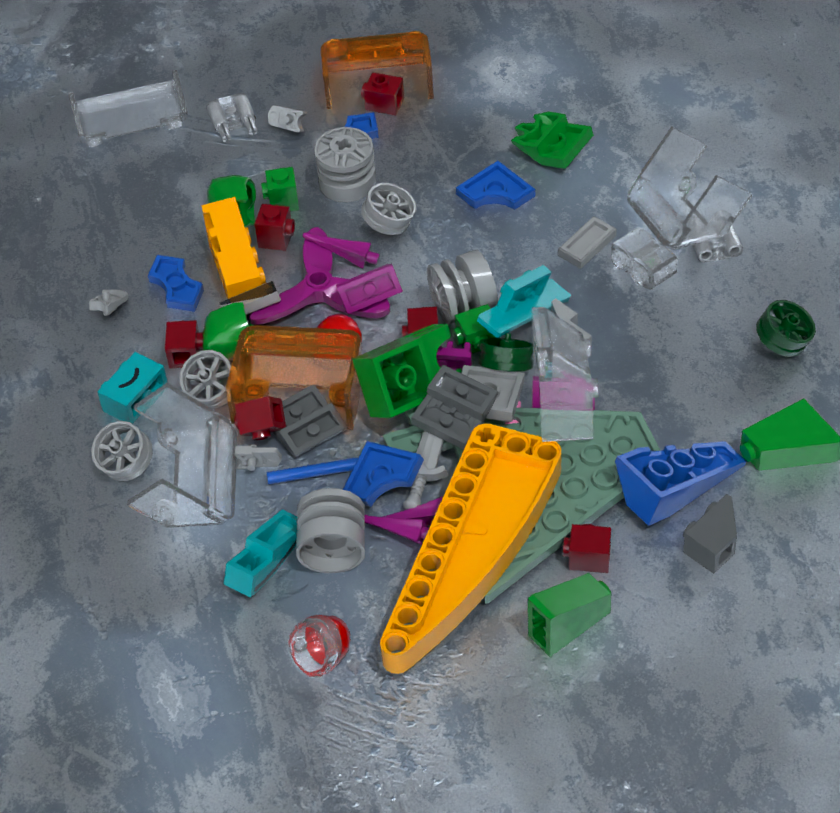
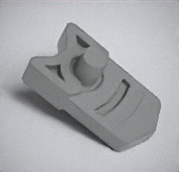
(286, 118)
(108, 301)
(252, 456)

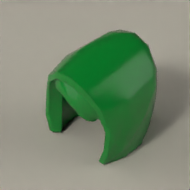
(235, 186)
(223, 329)

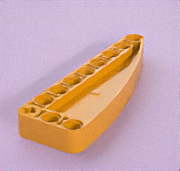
(496, 504)

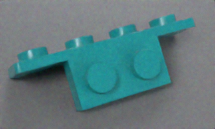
(518, 298)

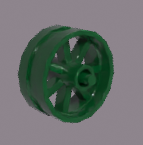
(789, 322)
(506, 354)

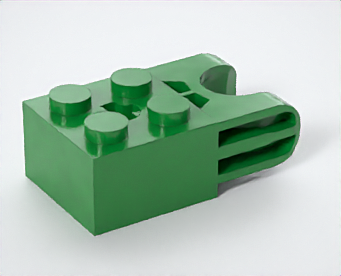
(399, 372)

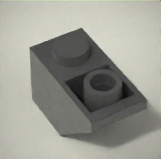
(713, 537)

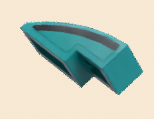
(263, 554)

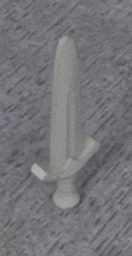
(430, 450)

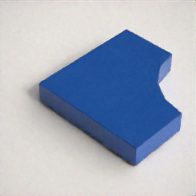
(495, 186)
(380, 470)

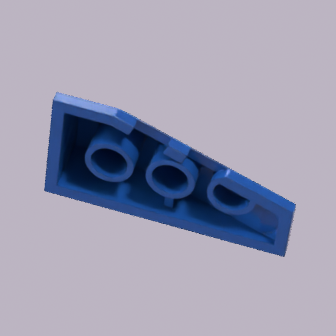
(669, 479)

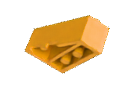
(231, 247)

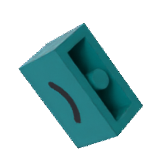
(129, 385)

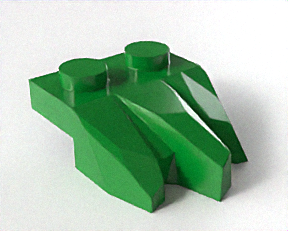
(552, 139)

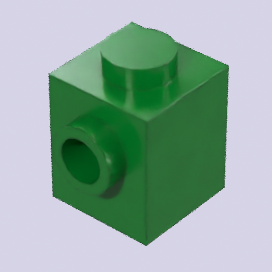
(281, 188)
(469, 330)

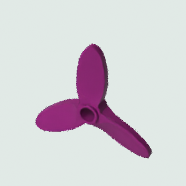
(315, 288)

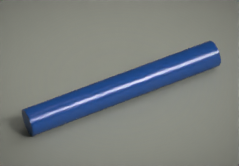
(311, 471)

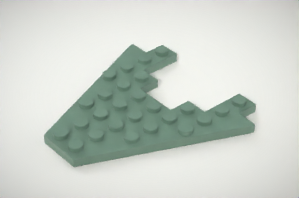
(585, 486)

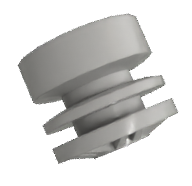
(345, 164)
(461, 287)
(330, 530)

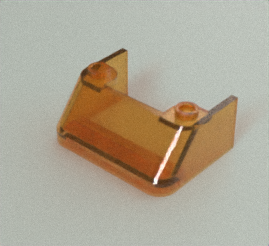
(374, 53)
(295, 360)

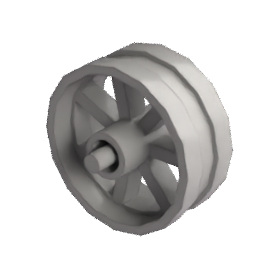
(390, 202)
(207, 377)
(109, 440)

